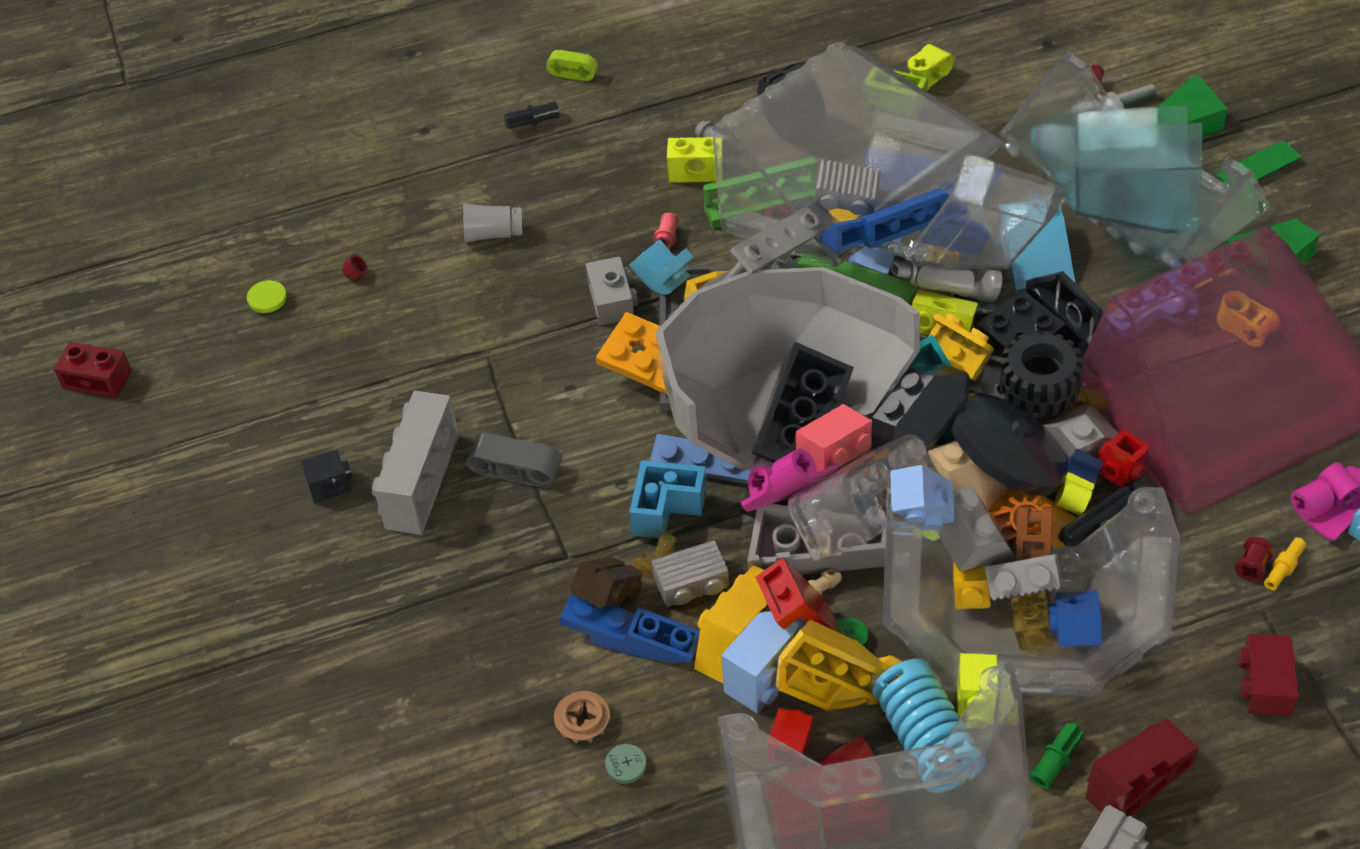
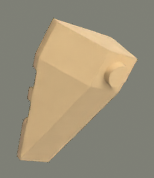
(964, 473)

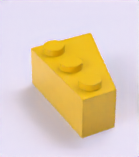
(727, 621)

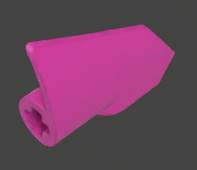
(784, 478)
(1329, 500)

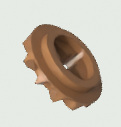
(573, 706)

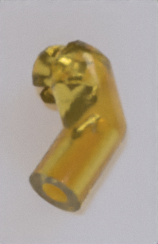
(1090, 397)

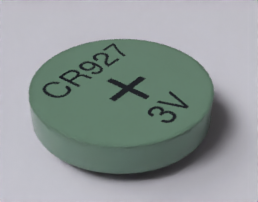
(625, 763)

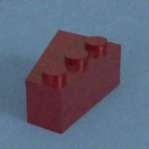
(1140, 768)

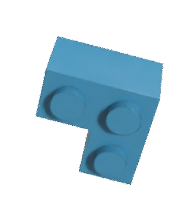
(665, 490)

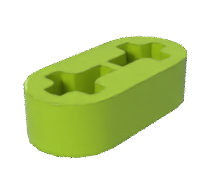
(572, 65)

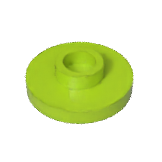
(266, 296)

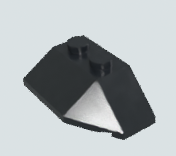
(1068, 303)
(921, 405)

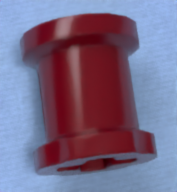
(1254, 559)

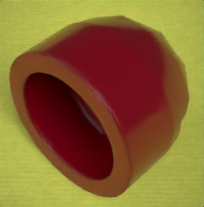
(354, 267)

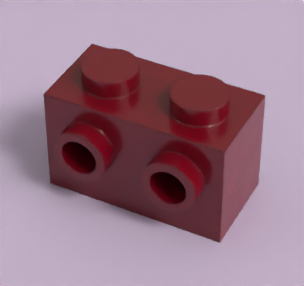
(93, 369)
(1268, 674)

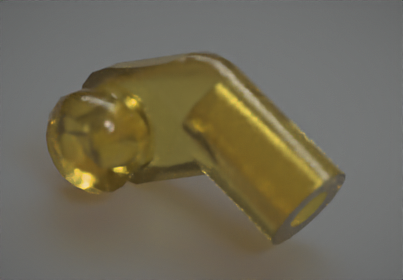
(664, 547)

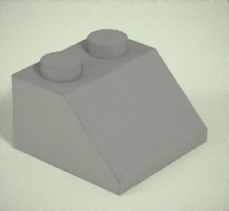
(974, 535)

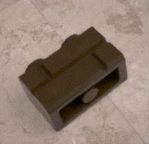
(606, 582)

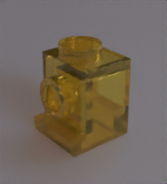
(1032, 621)

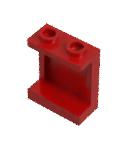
(793, 597)

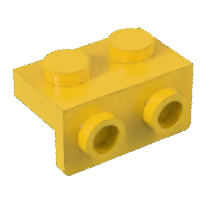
(962, 348)

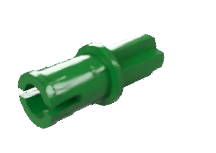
(1056, 756)

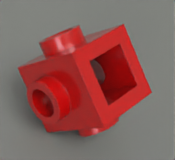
(1118, 463)

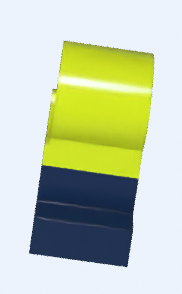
(1079, 482)

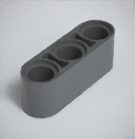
(514, 460)

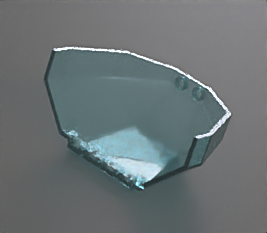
(1127, 165)

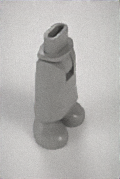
(979, 284)

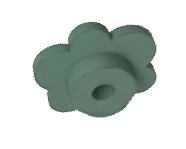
(982, 308)

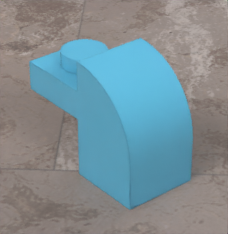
(662, 269)

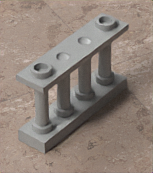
(773, 245)

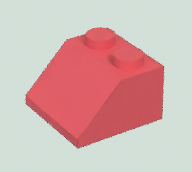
(835, 437)

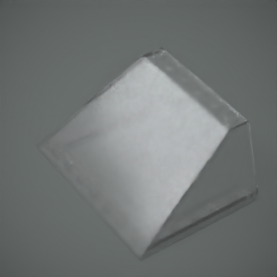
(840, 111)

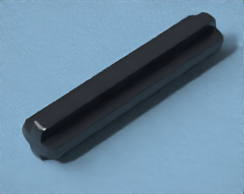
(1091, 518)

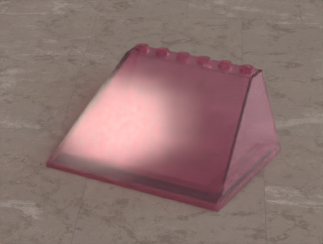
(1225, 369)

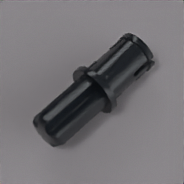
(532, 115)

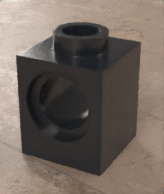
(327, 476)

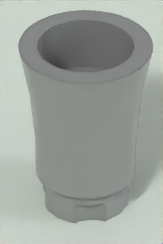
(491, 222)

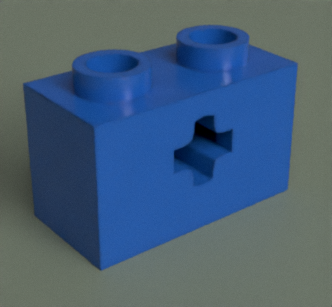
(1076, 618)

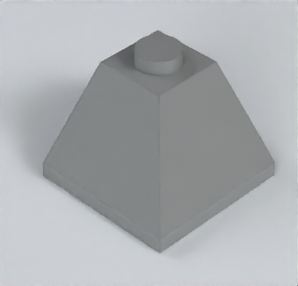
(1081, 430)

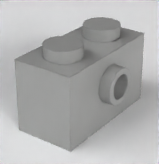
(610, 289)

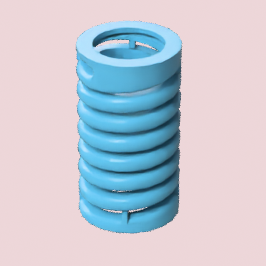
(915, 704)

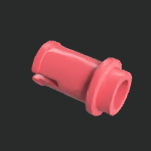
(667, 230)

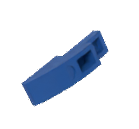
(631, 633)

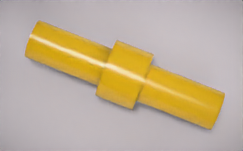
(1285, 564)

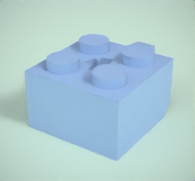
(752, 661)

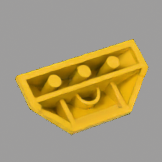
(828, 669)

